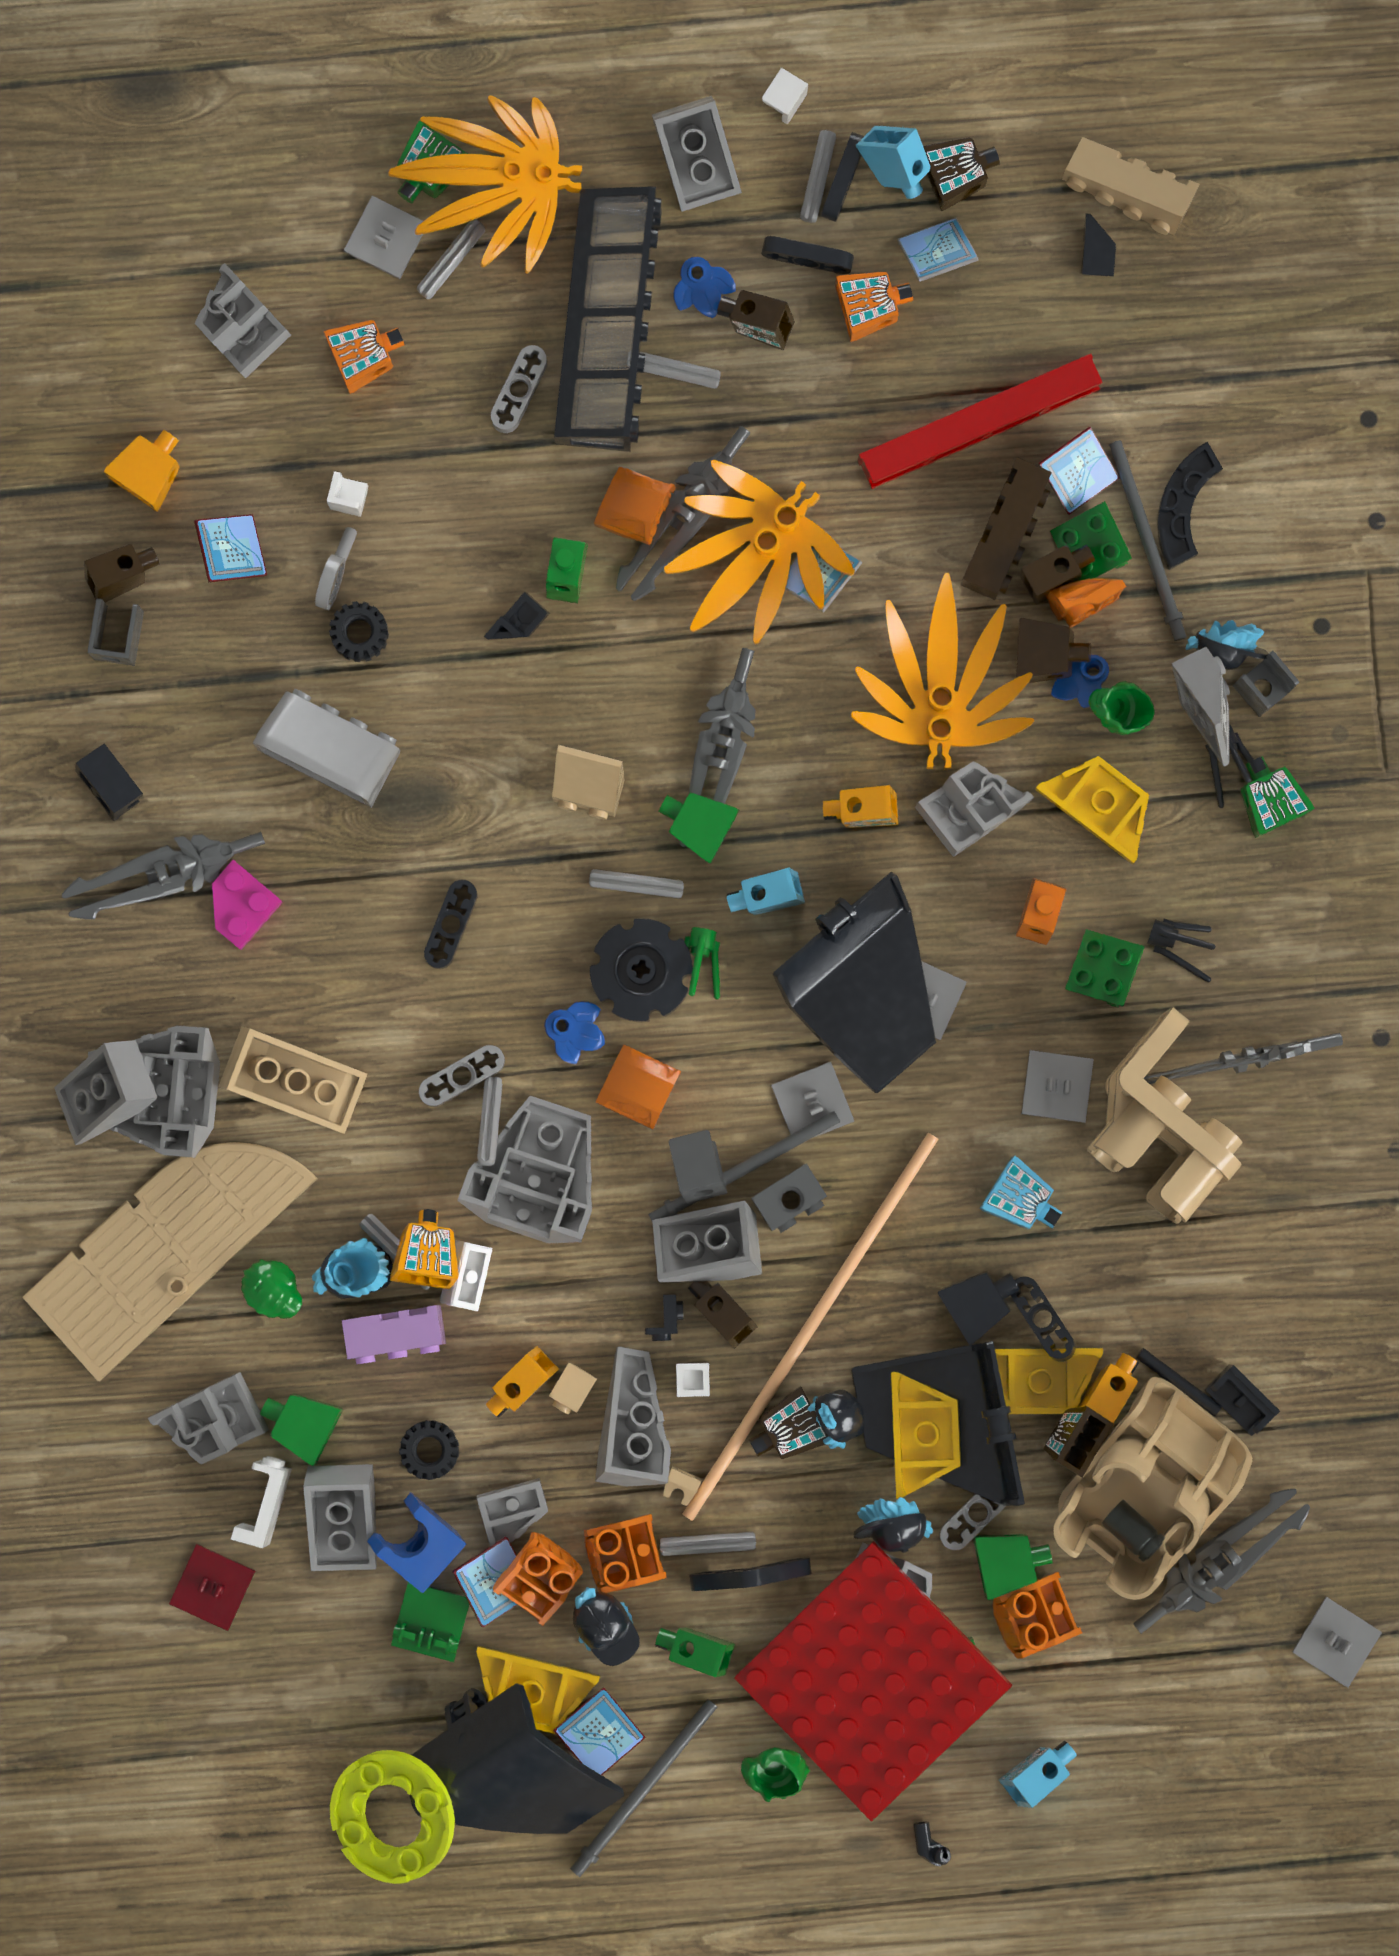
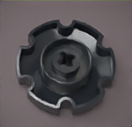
(622, 951)

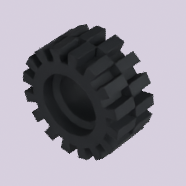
(364, 650)
(409, 1454)

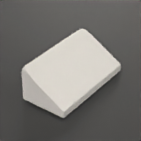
(472, 1272)

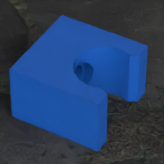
(427, 1552)

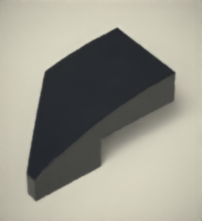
(1098, 249)
(520, 619)

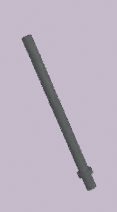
(1172, 617)
(673, 1207)
(591, 1853)

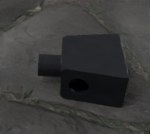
(978, 1303)

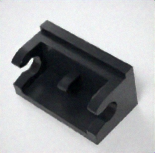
(108, 781)
(1242, 1400)

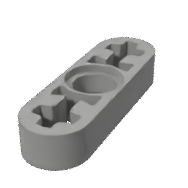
(520, 364)
(459, 1089)
(965, 1534)

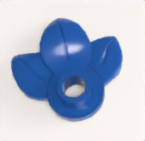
(705, 291)
(1081, 684)
(579, 1031)

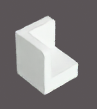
(785, 94)
(347, 495)
(692, 1379)

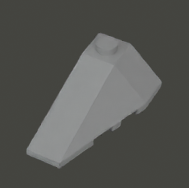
(633, 1434)

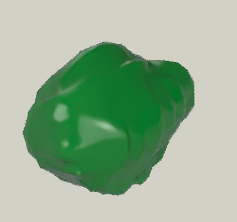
(1122, 708)
(271, 1289)
(775, 1773)

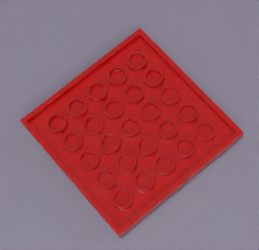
(873, 1681)

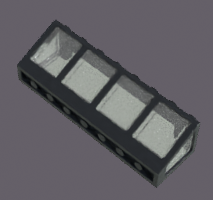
(607, 318)

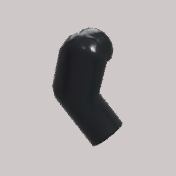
(927, 1847)

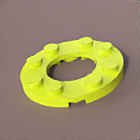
(362, 1847)

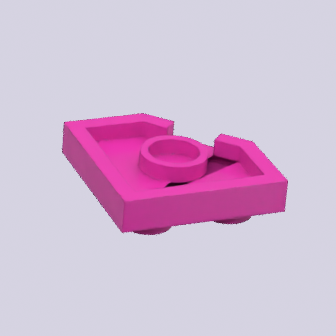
(241, 904)

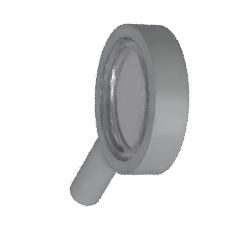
(334, 570)

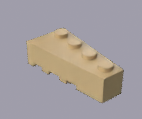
(1130, 186)

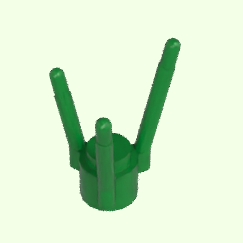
(701, 944)

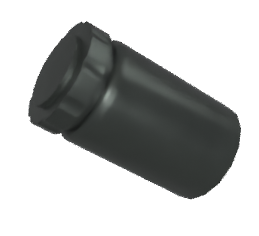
(1133, 1531)

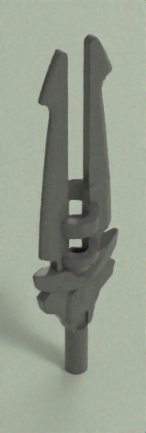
(699, 481)
(729, 716)
(197, 860)
(1249, 1055)
(1191, 1585)

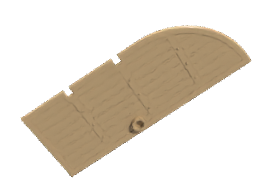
(165, 1249)

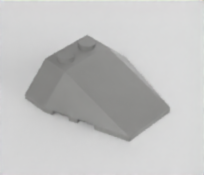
(186, 1081)
(538, 1175)

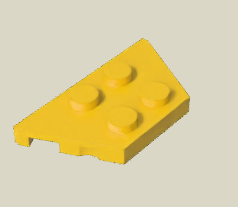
(1101, 803)
(1041, 1385)
(924, 1434)
(550, 1688)

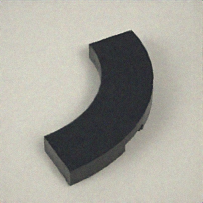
(1177, 503)

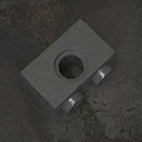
(799, 1181)

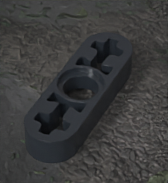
(842, 179)
(807, 255)
(452, 899)
(1062, 1333)

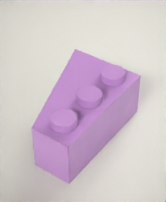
(394, 1334)

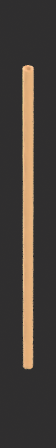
(810, 1326)

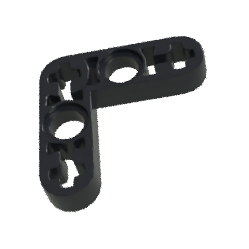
(752, 1576)

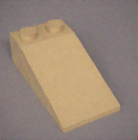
(587, 782)
(292, 1080)

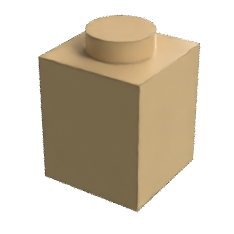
(572, 1388)

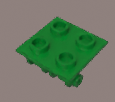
(1100, 534)
(1104, 968)
(430, 1622)

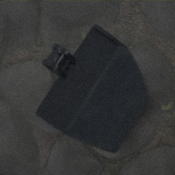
(864, 985)
(984, 1423)
(508, 1772)

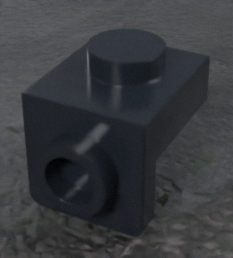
(672, 1313)

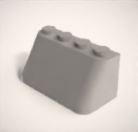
(328, 747)

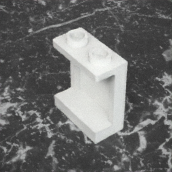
(262, 1532)

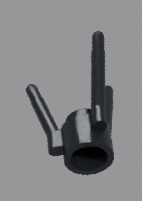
(1234, 744)
(1165, 934)

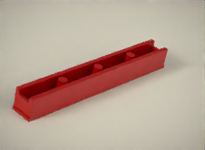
(980, 421)

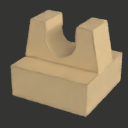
(682, 1480)

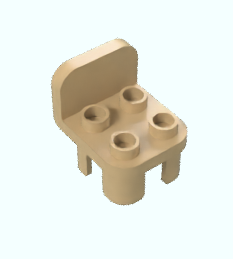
(1148, 1111)
(1171, 1468)

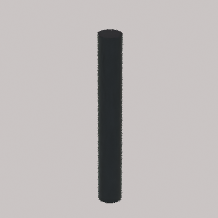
(1177, 1380)

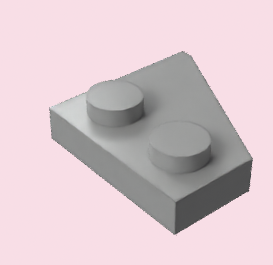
(512, 1510)

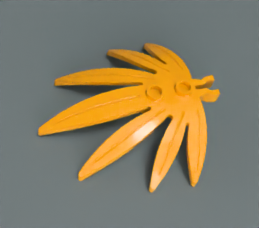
(522, 173)
(773, 536)
(940, 710)

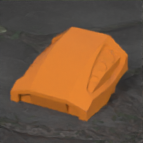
(633, 505)
(1083, 598)
(638, 1086)
(623, 1554)
(539, 1577)
(1035, 1617)

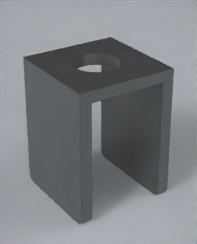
(97, 631)
(1273, 671)
(697, 1166)

